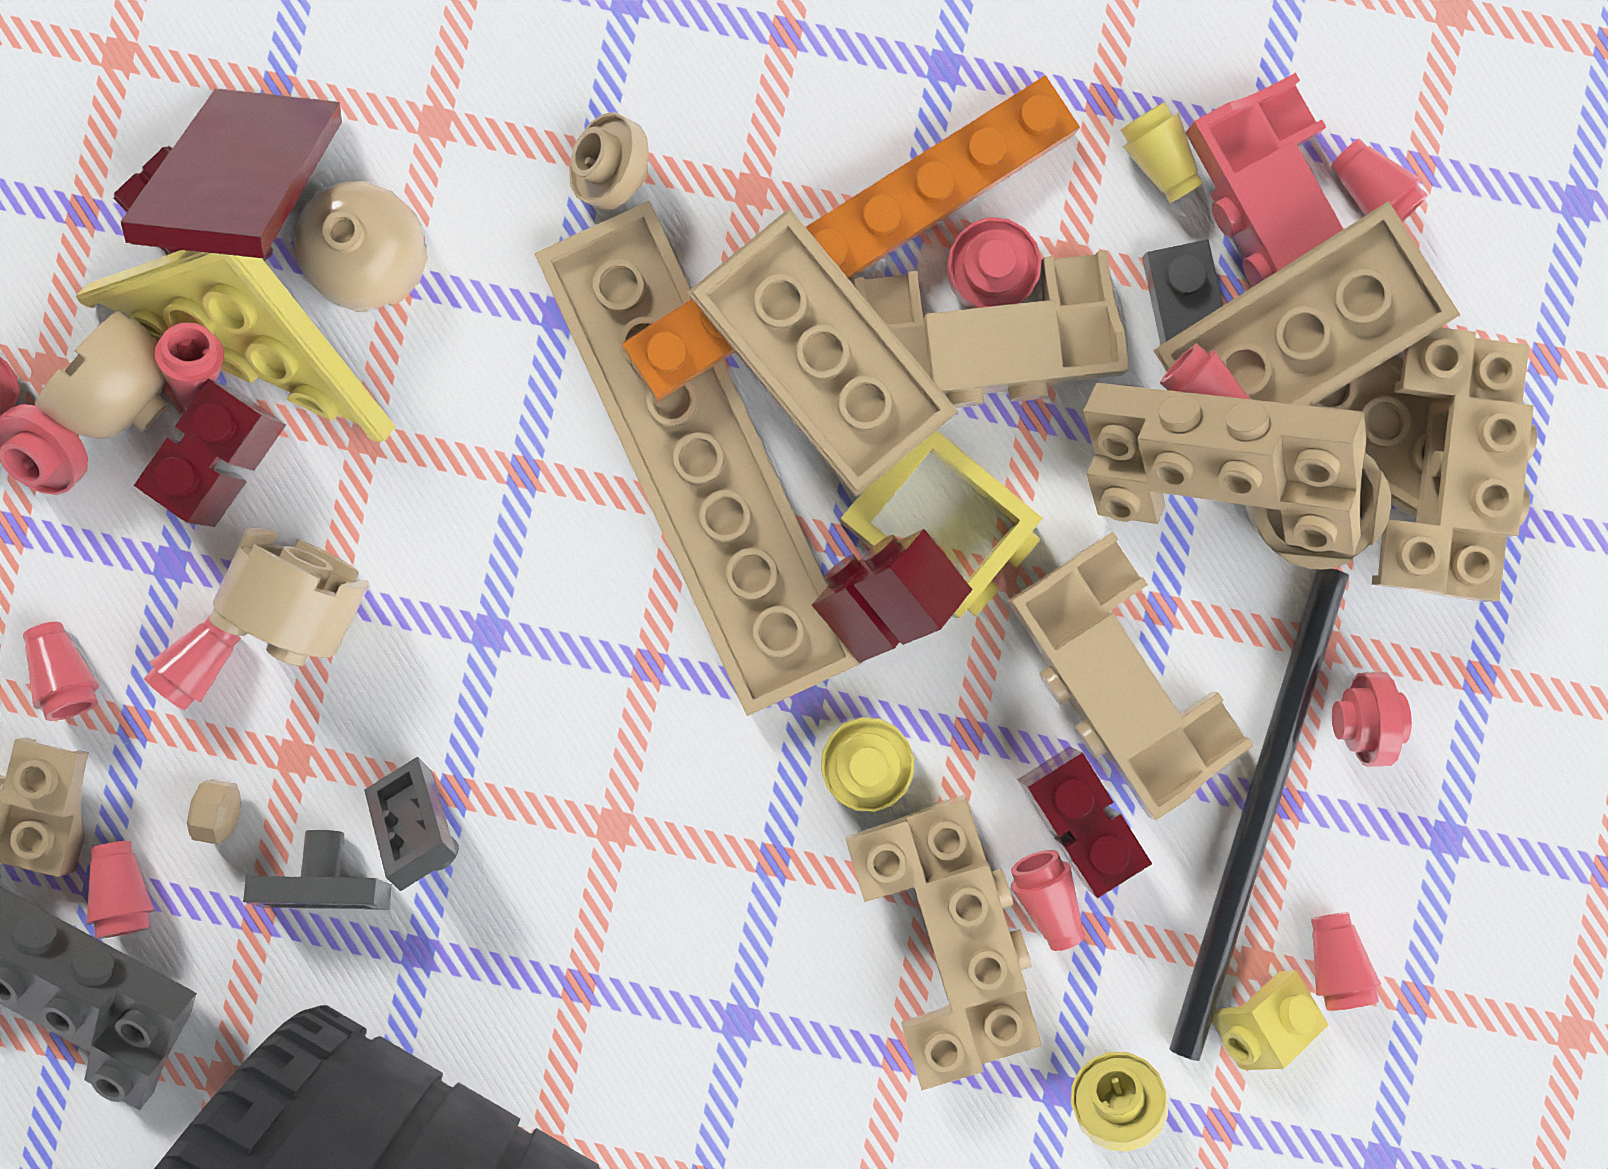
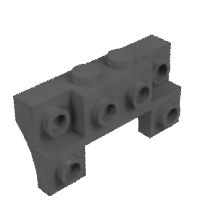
(91, 998)

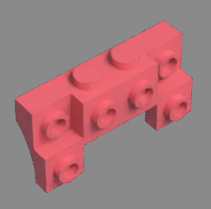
(1261, 178)

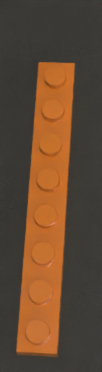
(879, 220)

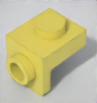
(1271, 1024)

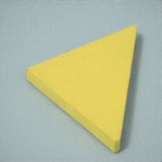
(254, 320)

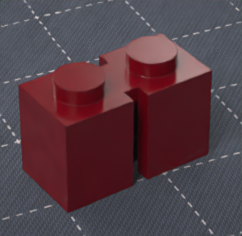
(215, 427)
(891, 595)
(1075, 800)

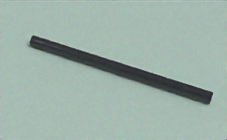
(1258, 813)

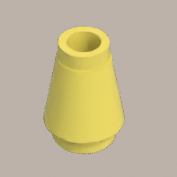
(1163, 151)

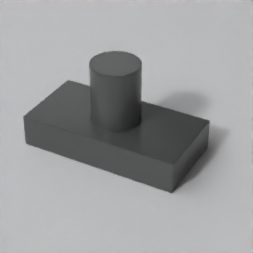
(410, 824)
(319, 881)

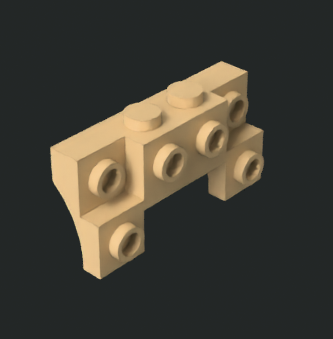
(1013, 345)
(1228, 452)
(1470, 468)
(1112, 688)
(42, 808)
(966, 926)

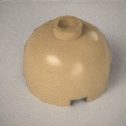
(360, 245)
(108, 382)

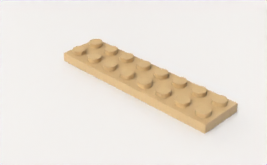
(698, 466)

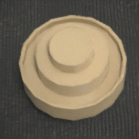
(609, 161)

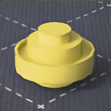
(867, 764)
(1119, 1101)

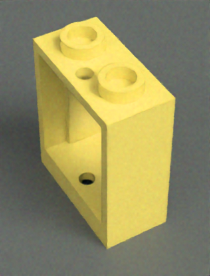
(1012, 547)

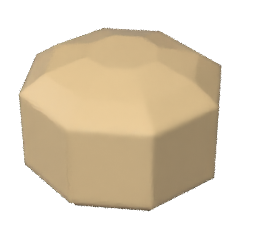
(214, 811)

